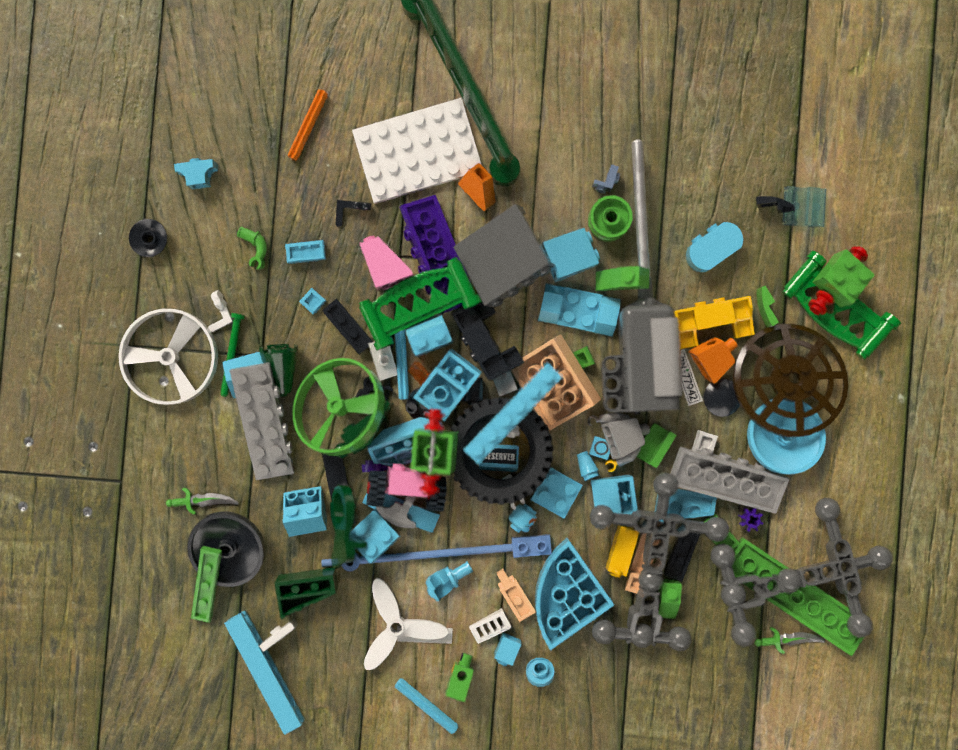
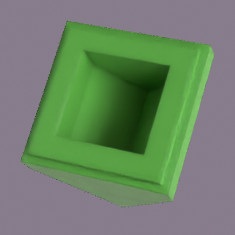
(584, 357)

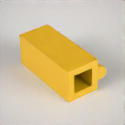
(622, 551)

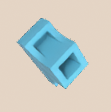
(197, 172)

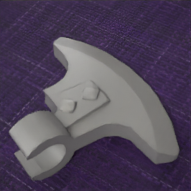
(398, 513)

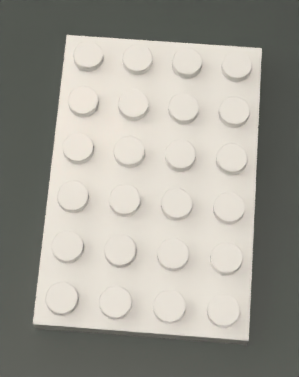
(416, 150)

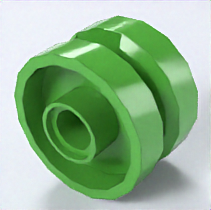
(611, 207)

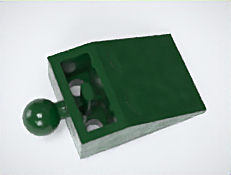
(354, 430)

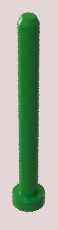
(232, 347)

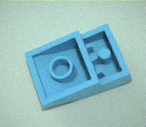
(448, 383)

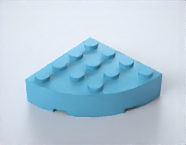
(567, 595)

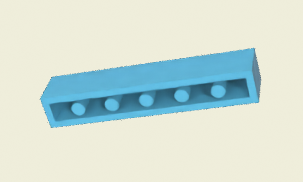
(513, 413)

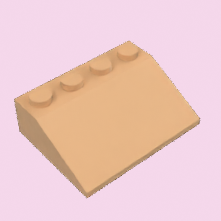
(571, 394)

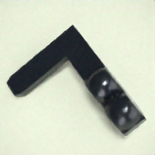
(341, 204)

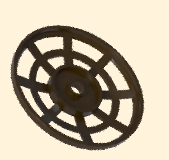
(783, 387)

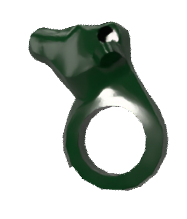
(342, 517)

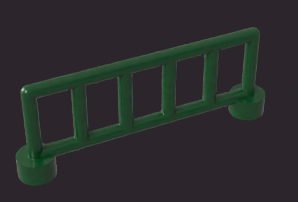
(504, 165)

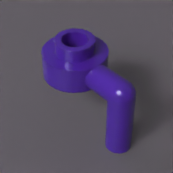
(369, 465)

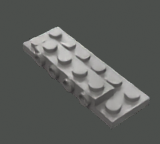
(263, 420)
(729, 478)

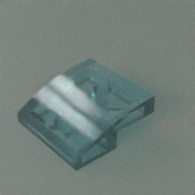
(808, 204)

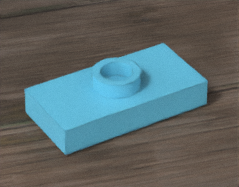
(305, 251)

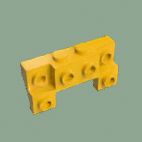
(721, 312)

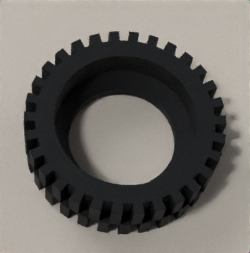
(493, 489)

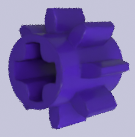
(745, 517)

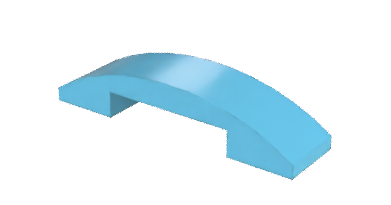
(421, 516)

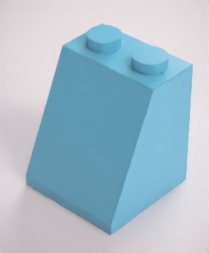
(571, 254)
(429, 335)

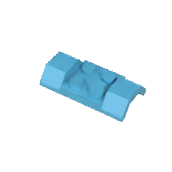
(579, 310)

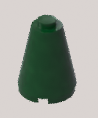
(282, 364)

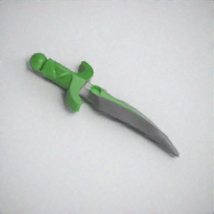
(200, 500)
(788, 639)

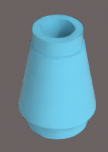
(587, 466)

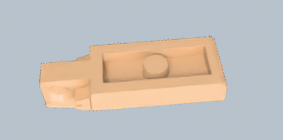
(515, 596)

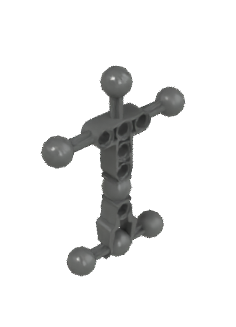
(651, 576)
(791, 580)

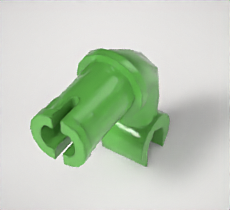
(256, 240)

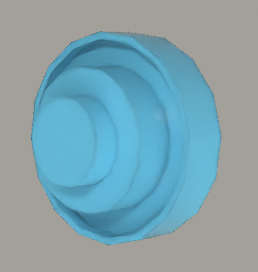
(540, 672)

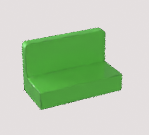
(656, 445)

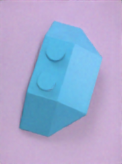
(395, 443)

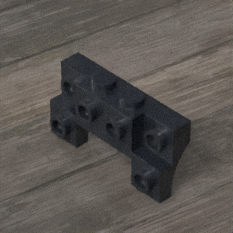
(482, 343)

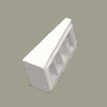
(493, 632)

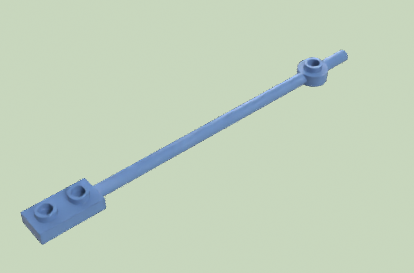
(521, 547)

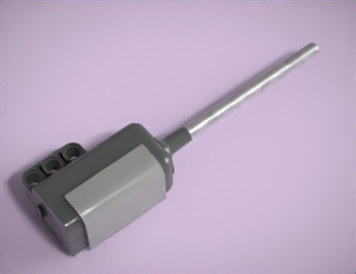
(649, 340)

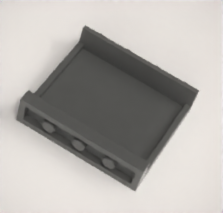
(503, 257)

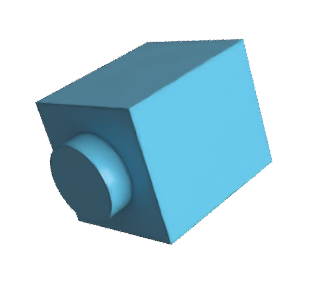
(507, 649)

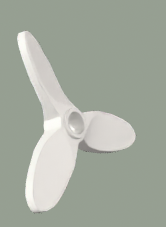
(389, 610)

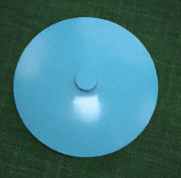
(782, 453)

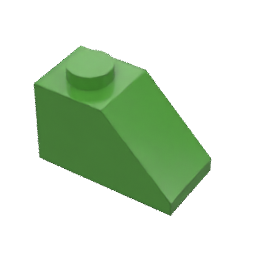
(669, 598)

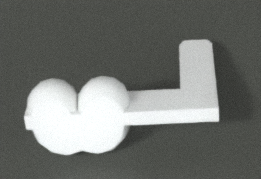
(221, 304)

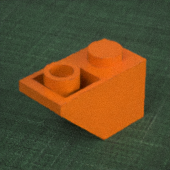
(479, 186)

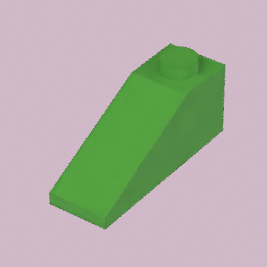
(622, 278)

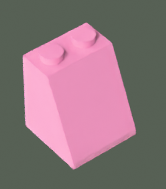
(384, 264)

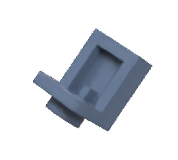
(612, 178)

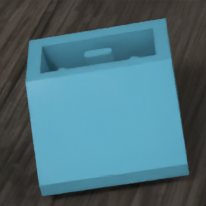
(615, 492)
(304, 511)

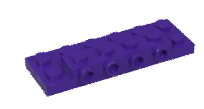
(429, 239)

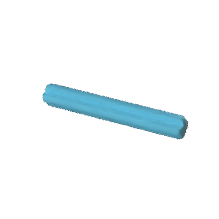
(401, 359)
(428, 707)

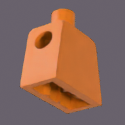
(714, 357)

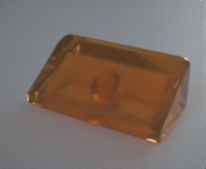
(418, 372)

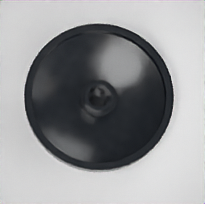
(240, 545)

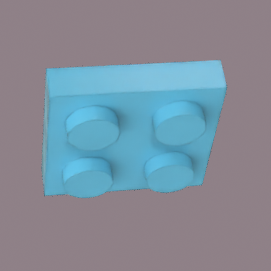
(556, 493)

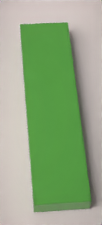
(206, 584)

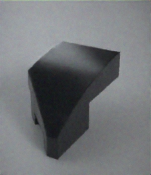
(768, 201)

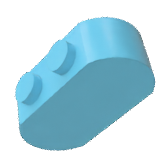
(714, 246)

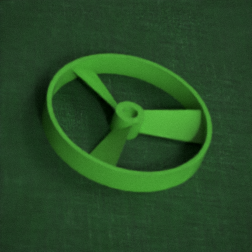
(337, 406)

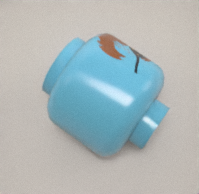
(522, 518)

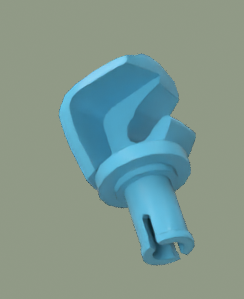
(445, 580)

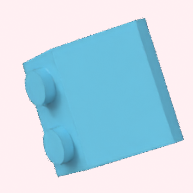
(377, 534)

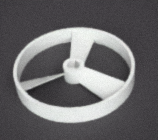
(168, 356)

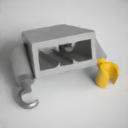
(622, 436)

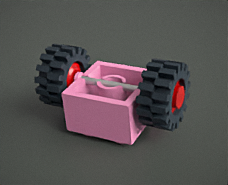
(403, 482)

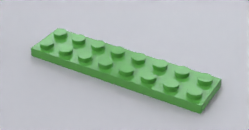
(807, 605)

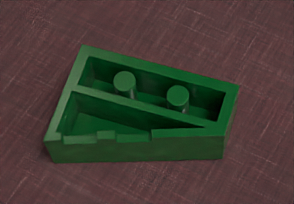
(304, 588)

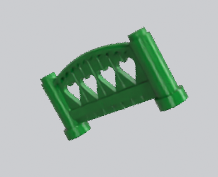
(459, 291)
(875, 327)

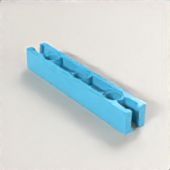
(264, 672)

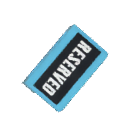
(501, 459)

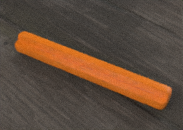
(307, 124)

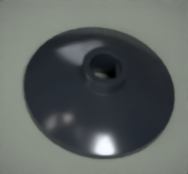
(139, 237)

